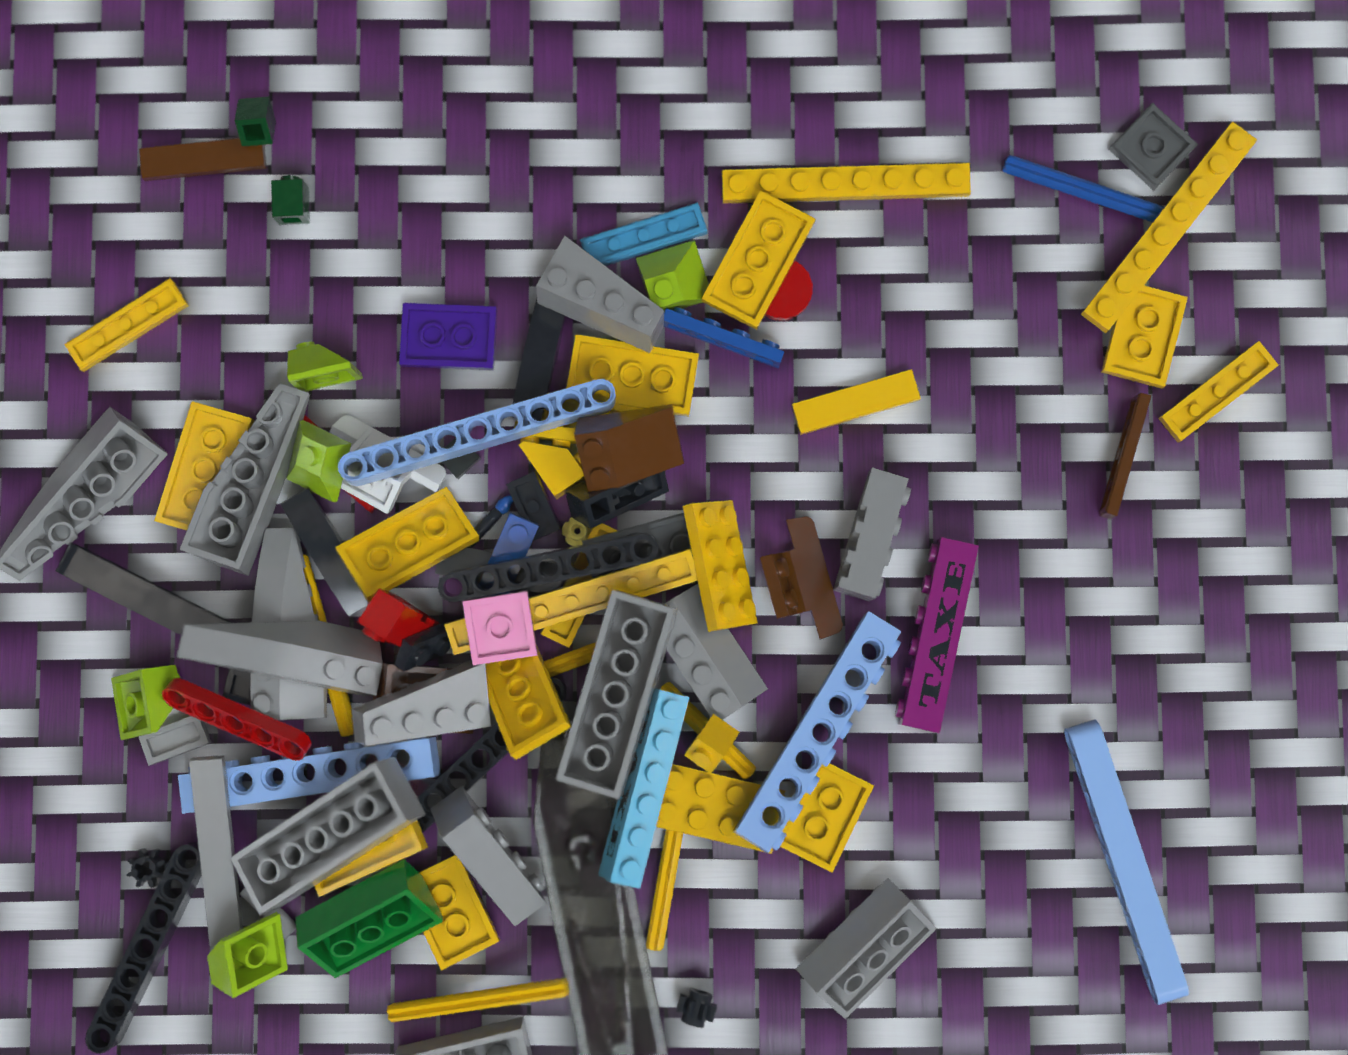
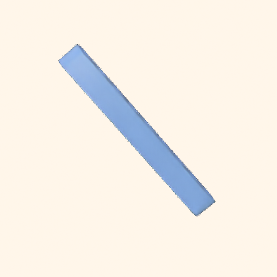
(462, 429)
(1126, 862)

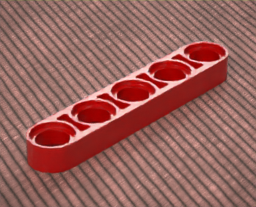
(249, 724)

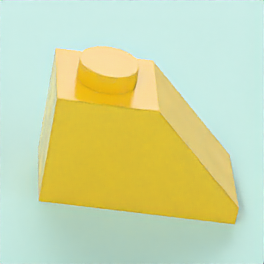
(554, 466)
(711, 743)

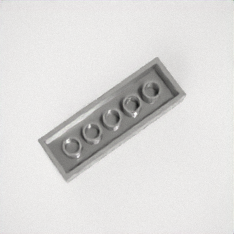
(617, 694)
(327, 835)

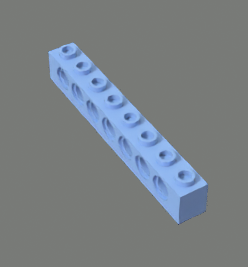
(869, 631)
(422, 764)

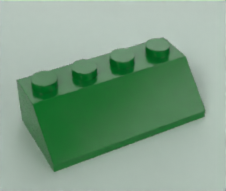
(367, 919)

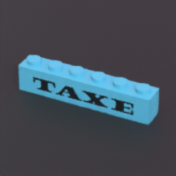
(642, 799)

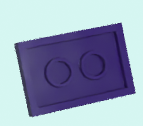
(448, 336)

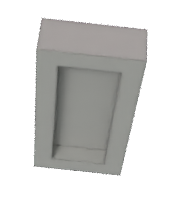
(174, 740)

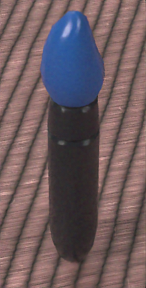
(493, 516)

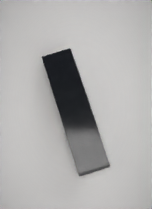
(539, 356)
(320, 541)

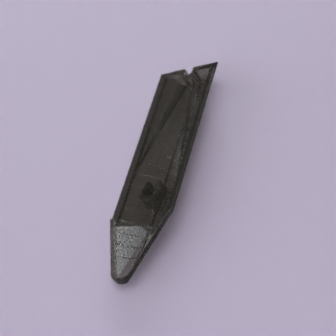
(593, 918)

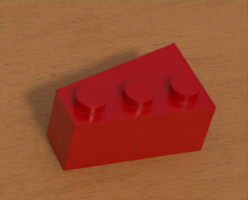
(393, 619)

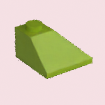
(674, 276)
(318, 367)
(316, 461)
(140, 700)
(248, 956)

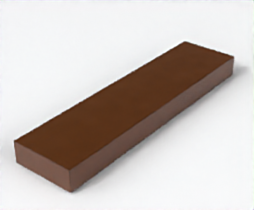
(200, 159)
(1124, 456)

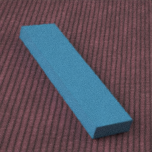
(646, 235)

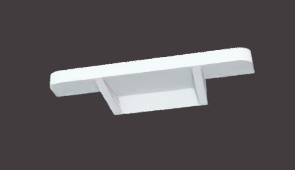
(381, 493)

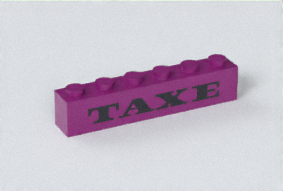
(938, 634)

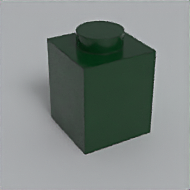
(255, 121)
(290, 200)

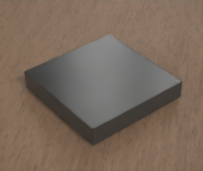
(1153, 146)

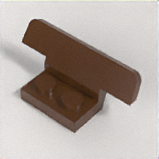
(801, 581)

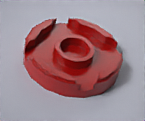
(792, 295)

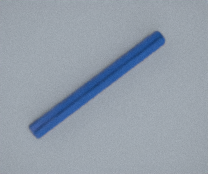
(1082, 188)

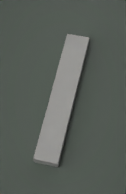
(215, 846)

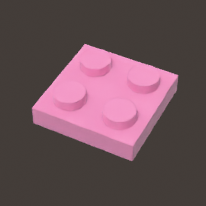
(500, 627)

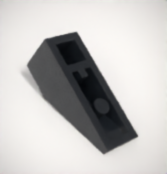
(602, 505)

